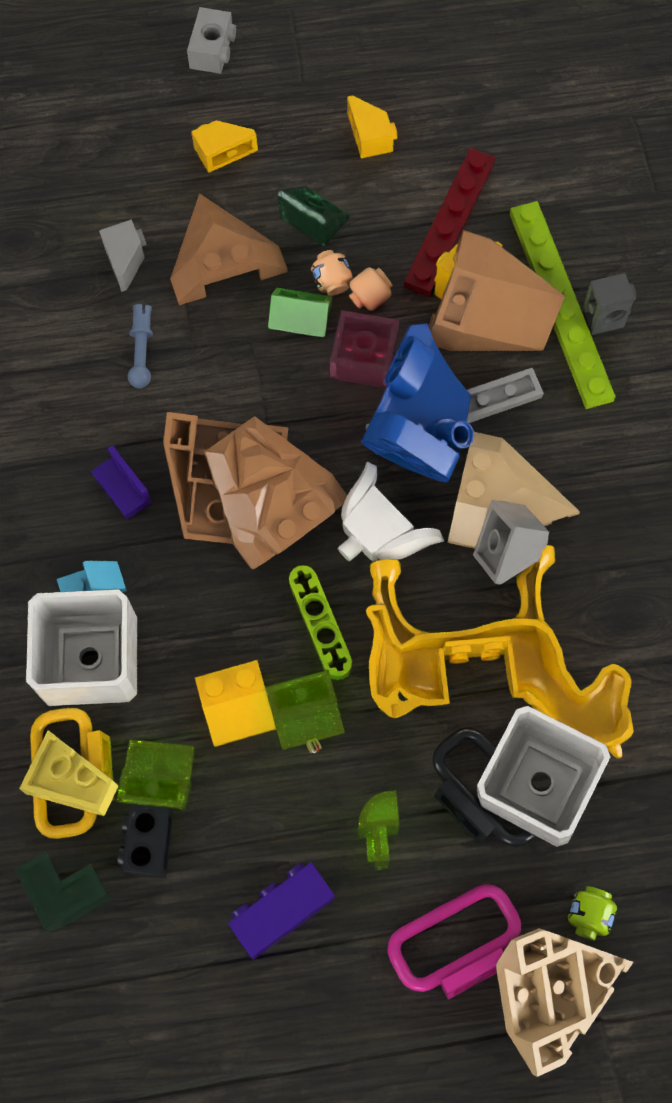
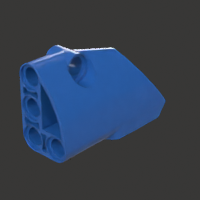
(421, 410)

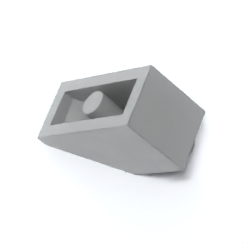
(124, 250)

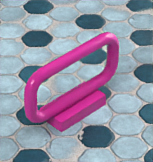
(469, 968)

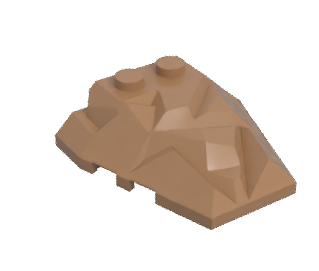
(269, 490)

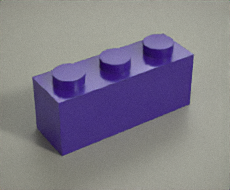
(280, 909)

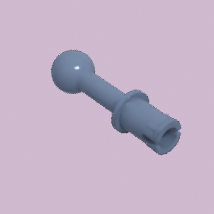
(139, 375)

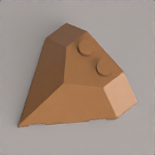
(218, 249)

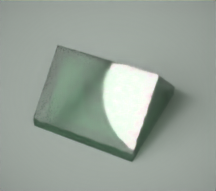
(311, 213)

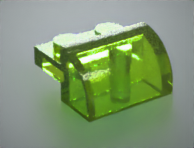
(305, 709)
(156, 774)
(377, 821)

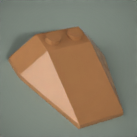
(192, 482)

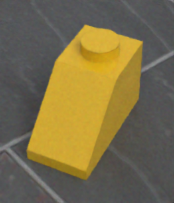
(370, 128)
(223, 143)

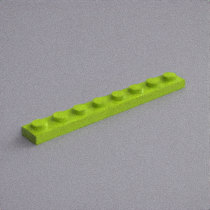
(570, 323)

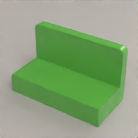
(299, 312)

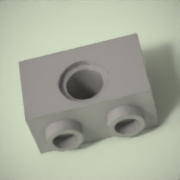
(211, 40)

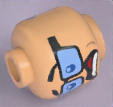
(331, 273)

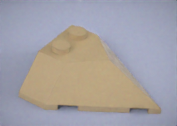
(501, 474)
(552, 994)

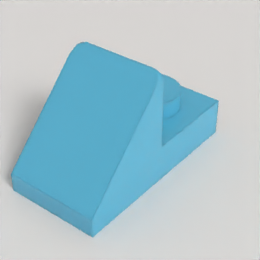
(96, 576)

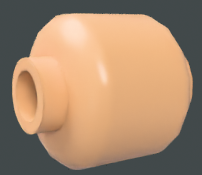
(370, 288)

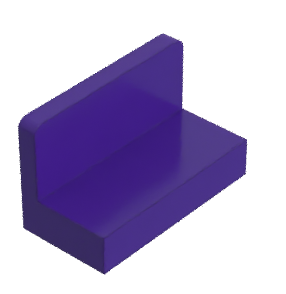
(121, 485)

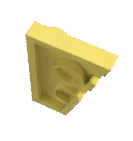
(67, 778)

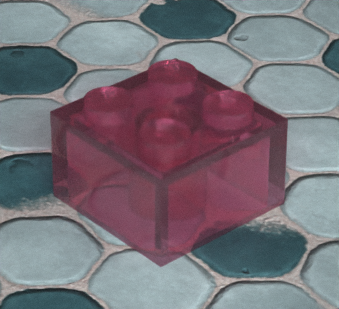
(363, 348)

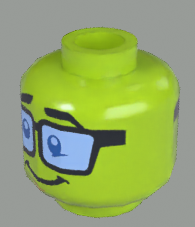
(592, 913)

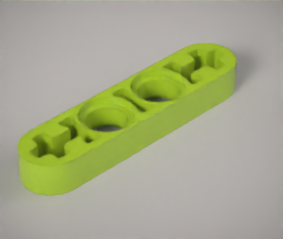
(322, 621)

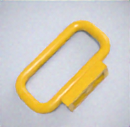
(94, 748)

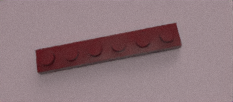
(450, 220)

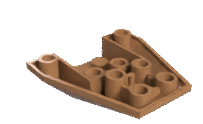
(493, 301)

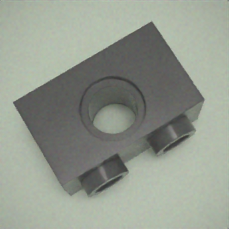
(608, 303)

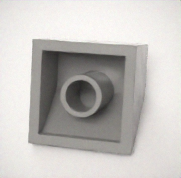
(509, 540)

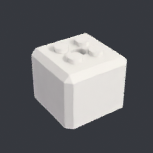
(64, 629)
(547, 747)

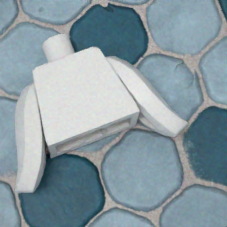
(378, 526)

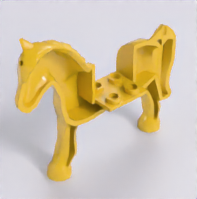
(414, 661)

